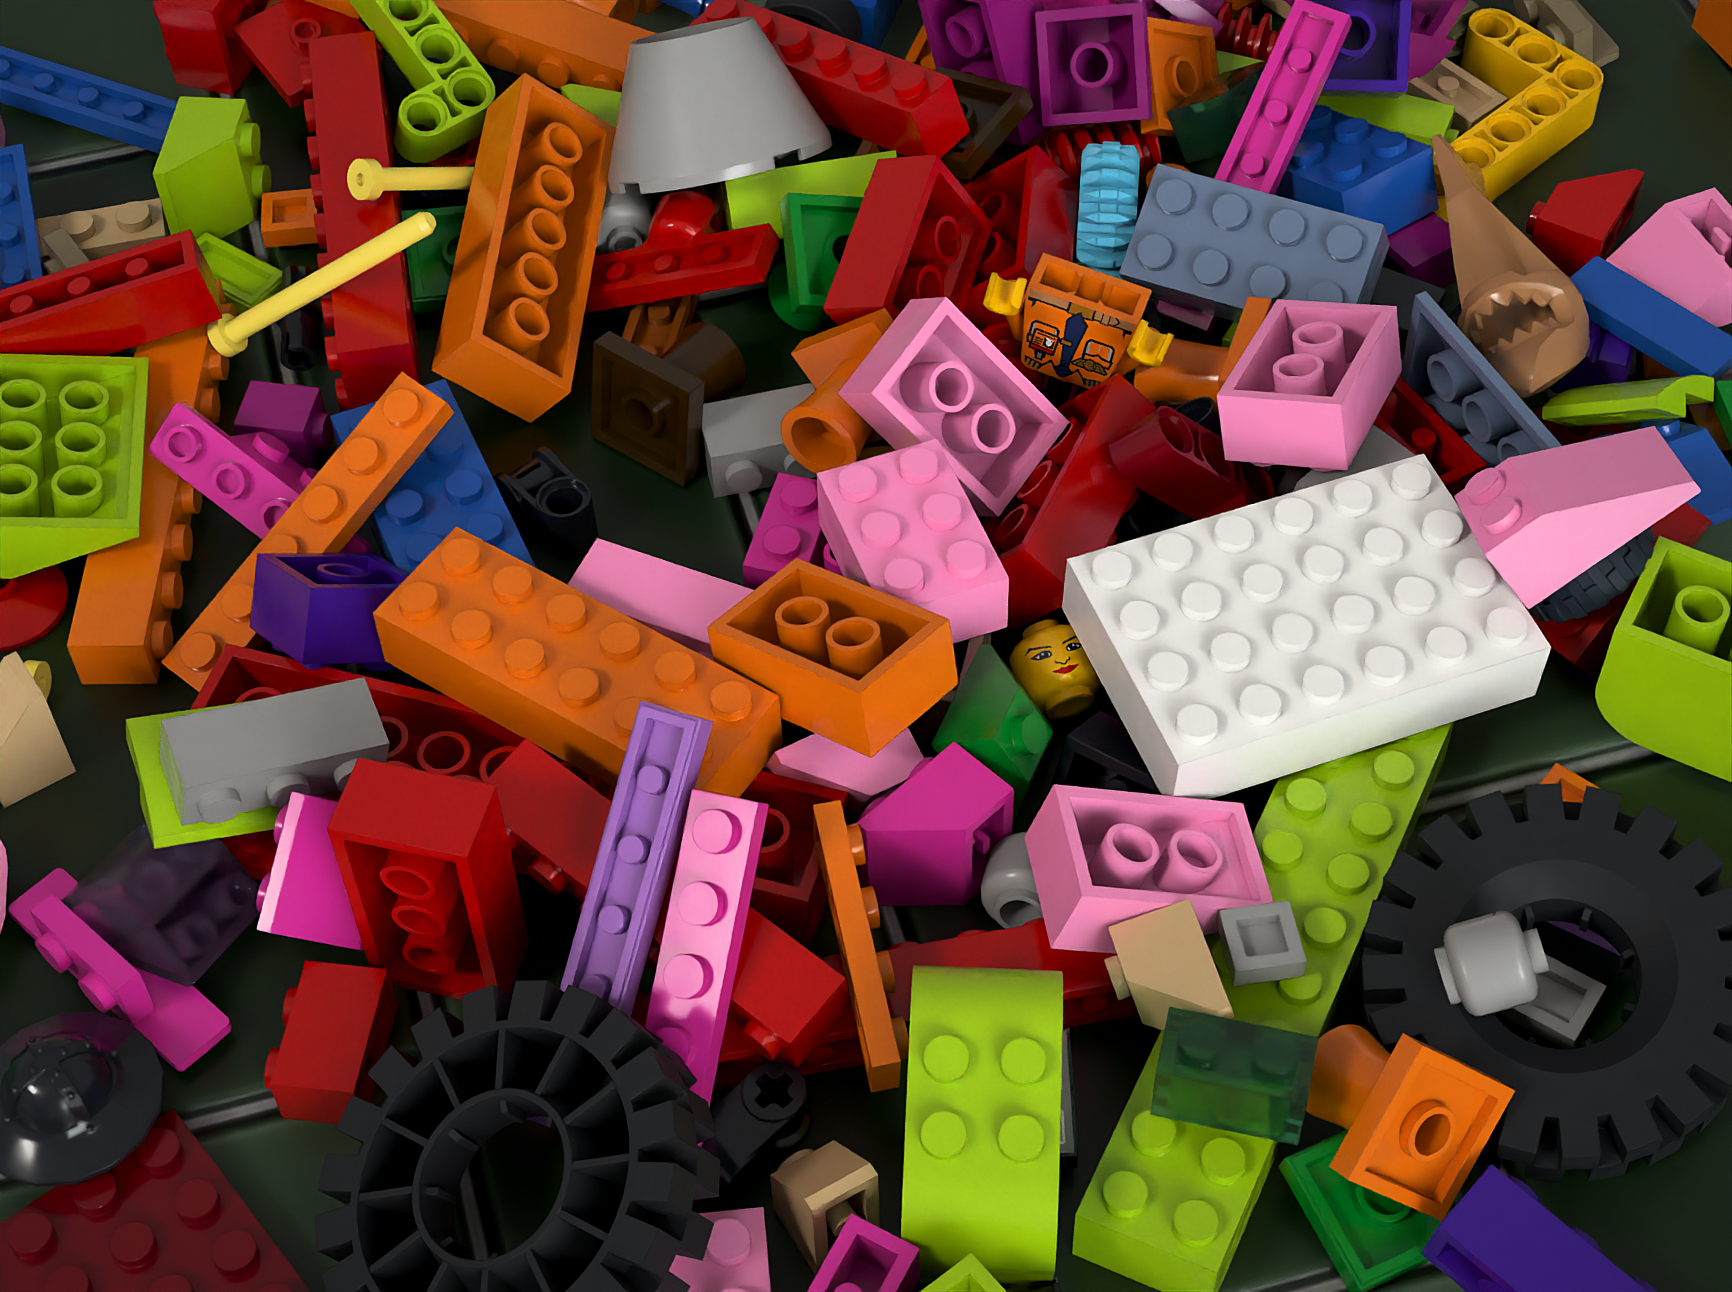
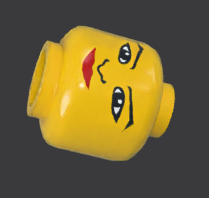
(1055, 669)

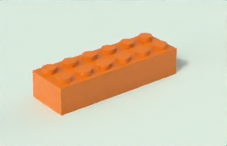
(526, 250)
(565, 665)

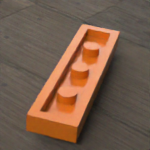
(867, 972)

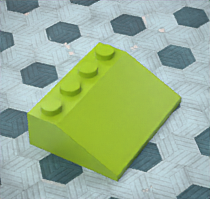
(69, 456)

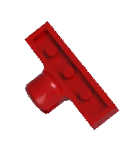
(682, 256)

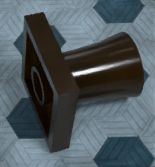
(991, 114)
(655, 403)

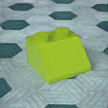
(211, 167)

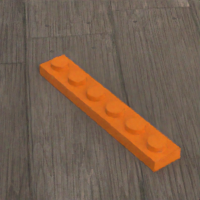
(320, 517)

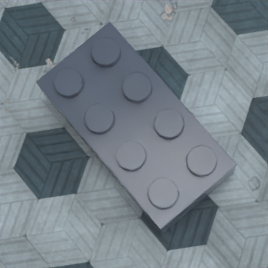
(1220, 242)

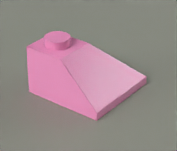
(841, 768)

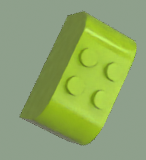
(1672, 660)
(984, 1120)

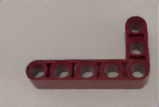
(1186, 466)

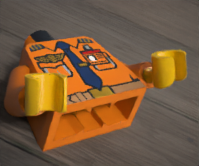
(1077, 324)

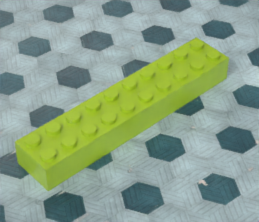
(1180, 1192)

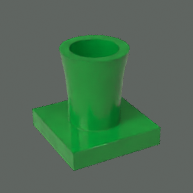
(814, 243)

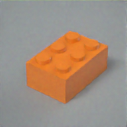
(838, 654)

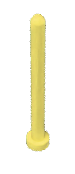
(369, 179)
(231, 333)

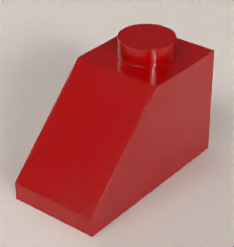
(1584, 218)

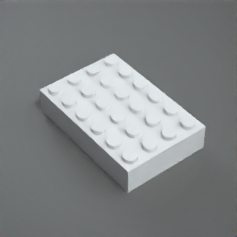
(1301, 629)

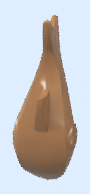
(1511, 295)

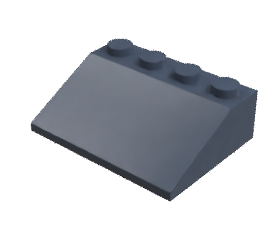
(1467, 389)

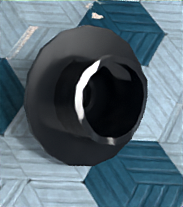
(75, 1098)

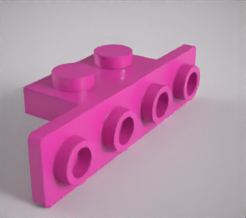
(240, 473)
(168, 1014)

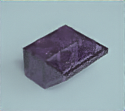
(167, 905)

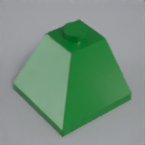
(997, 724)

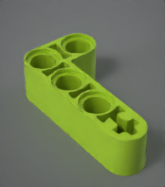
(436, 84)

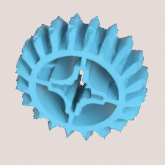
(1107, 205)

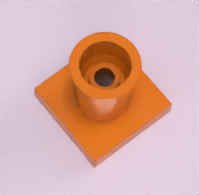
(1180, 63)
(1200, 369)
(824, 428)
(1408, 1113)

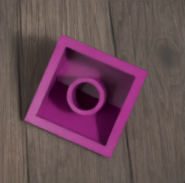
(1094, 64)

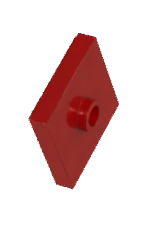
(279, 41)

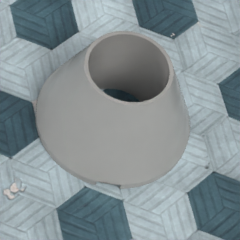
(708, 109)

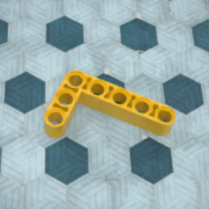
(1548, 102)

